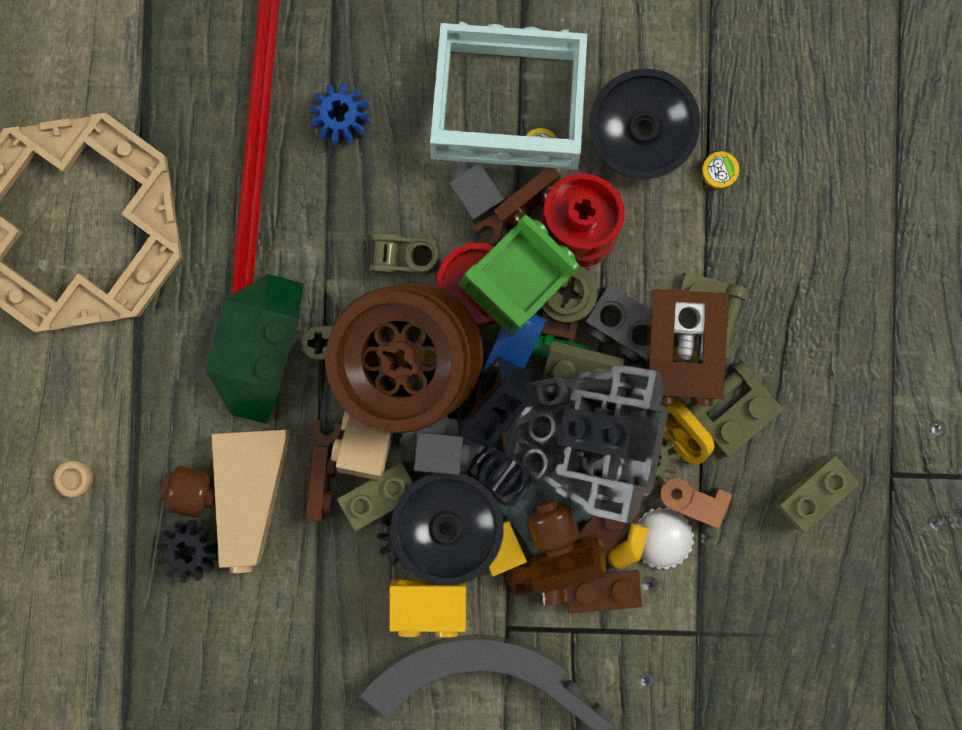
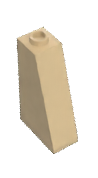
(246, 490)

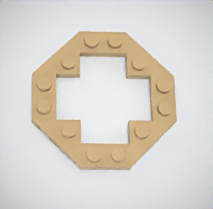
(149, 209)

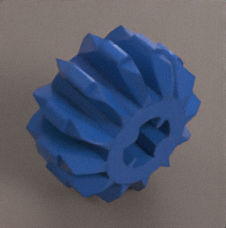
(327, 111)

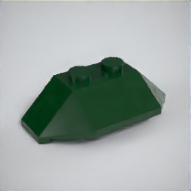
(254, 345)

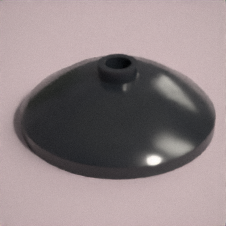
(644, 98)
(475, 534)

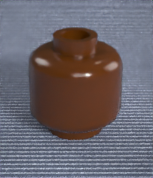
(187, 491)
(553, 528)

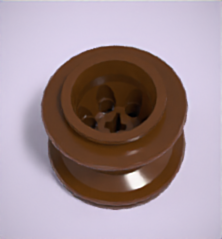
(359, 339)

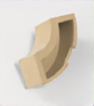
(362, 449)

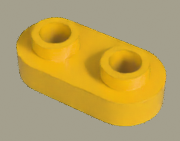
(691, 438)

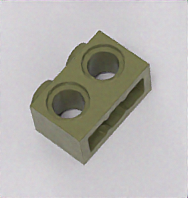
(816, 493)
(376, 497)

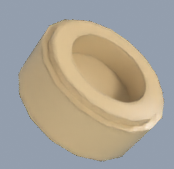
(73, 478)

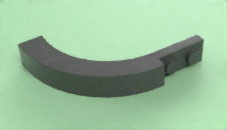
(480, 653)

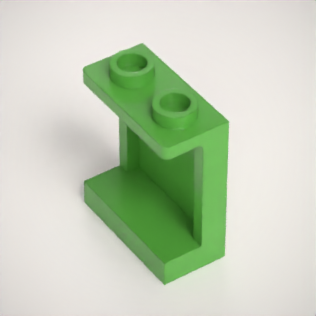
(519, 275)

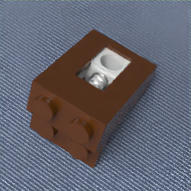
(699, 380)

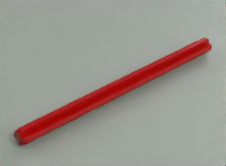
(255, 144)

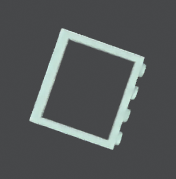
(509, 148)

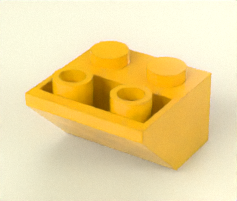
(427, 607)

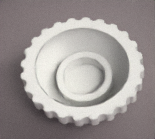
(667, 539)

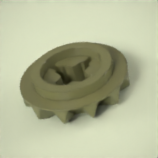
(575, 309)

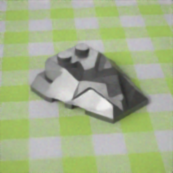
(599, 482)

